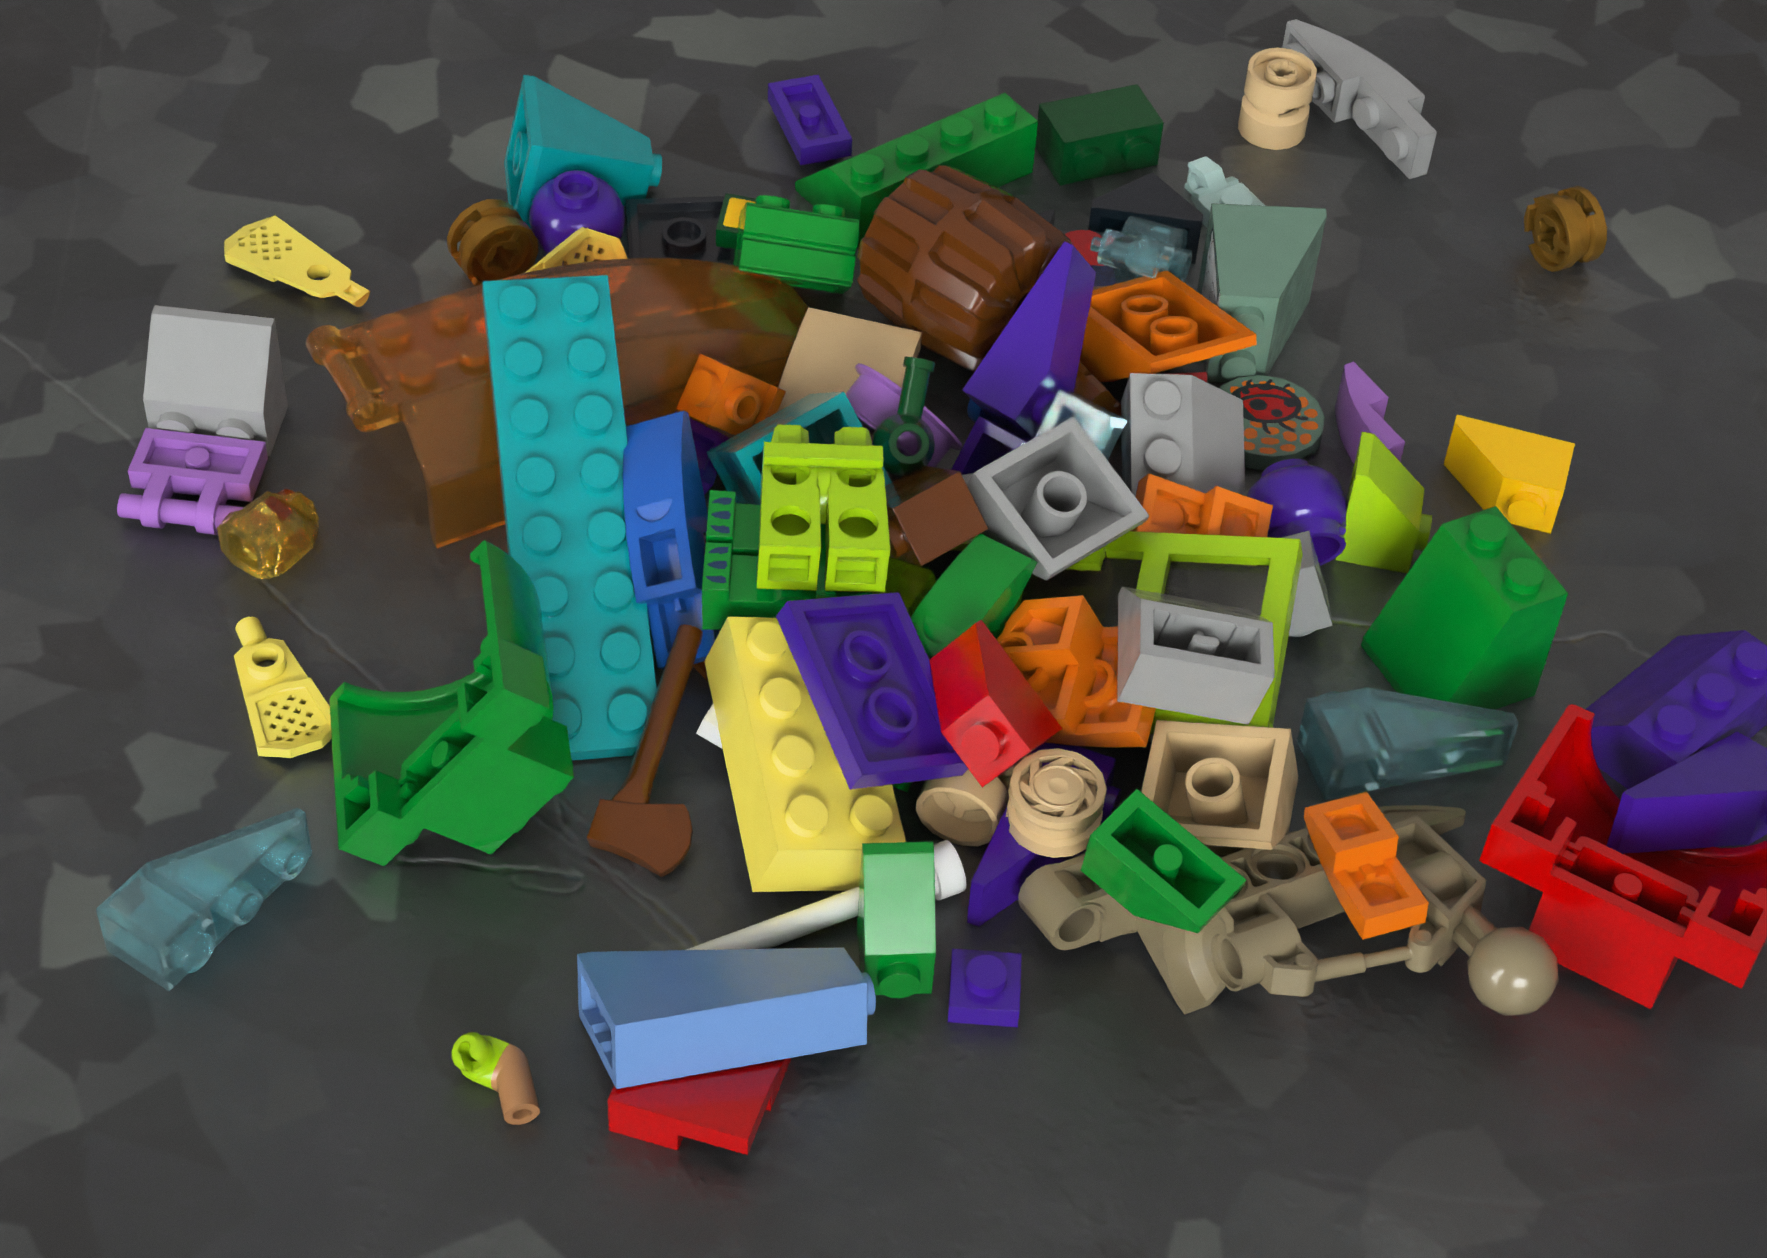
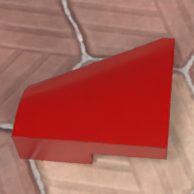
(706, 1107)

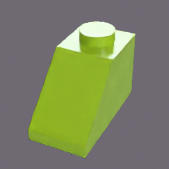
(1383, 510)

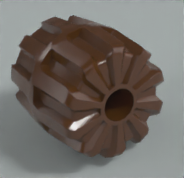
(953, 260)

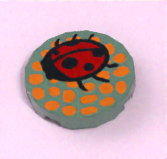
(1278, 420)

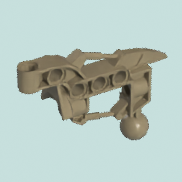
(1287, 889)

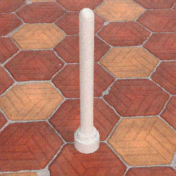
(949, 881)

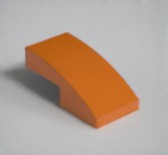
(1190, 511)
(1362, 865)

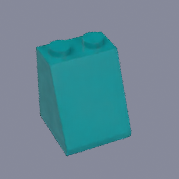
(741, 457)

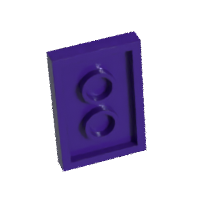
(870, 688)

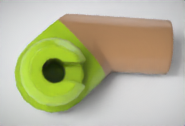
(500, 1069)

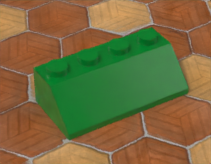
(984, 140)

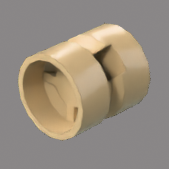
(1277, 98)
(962, 809)

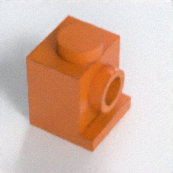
(728, 396)

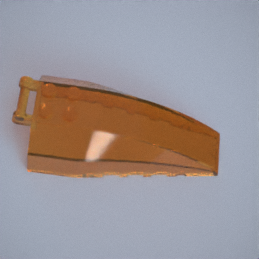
(439, 378)

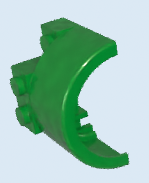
(458, 755)

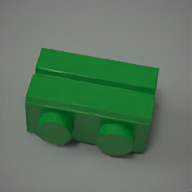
(796, 245)

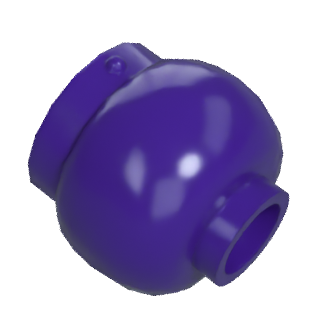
(574, 202)
(1303, 501)

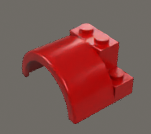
(1616, 912)

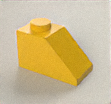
(1510, 470)

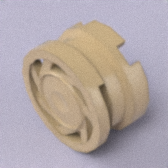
(1055, 805)

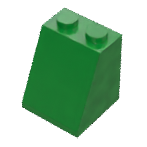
(1469, 617)

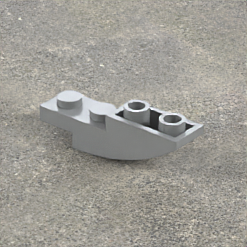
(1370, 92)

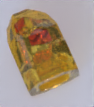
(270, 533)

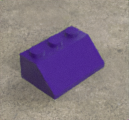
(1680, 704)

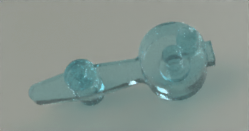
(1143, 250)

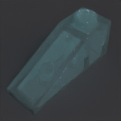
(1392, 739)

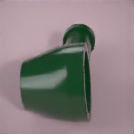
(908, 420)

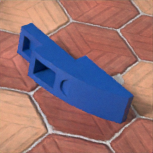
(666, 528)

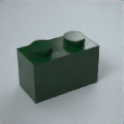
(1098, 134)

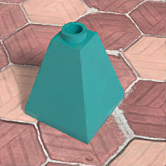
(564, 134)

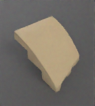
(832, 346)

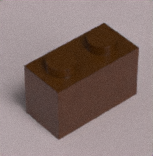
(930, 514)

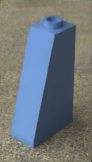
(718, 1009)

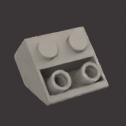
(1192, 656)

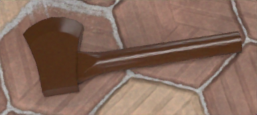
(628, 824)

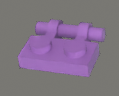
(191, 465)

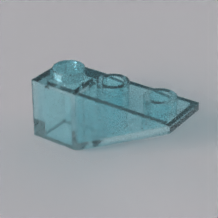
(192, 899)

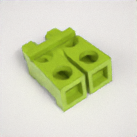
(827, 486)

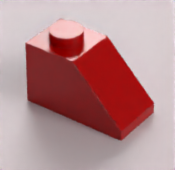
(987, 705)

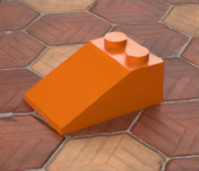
(1155, 328)

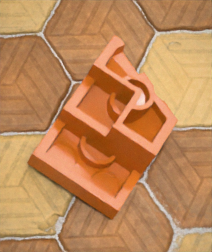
(1075, 672)

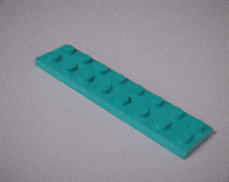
(565, 501)

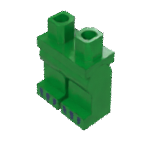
(732, 566)

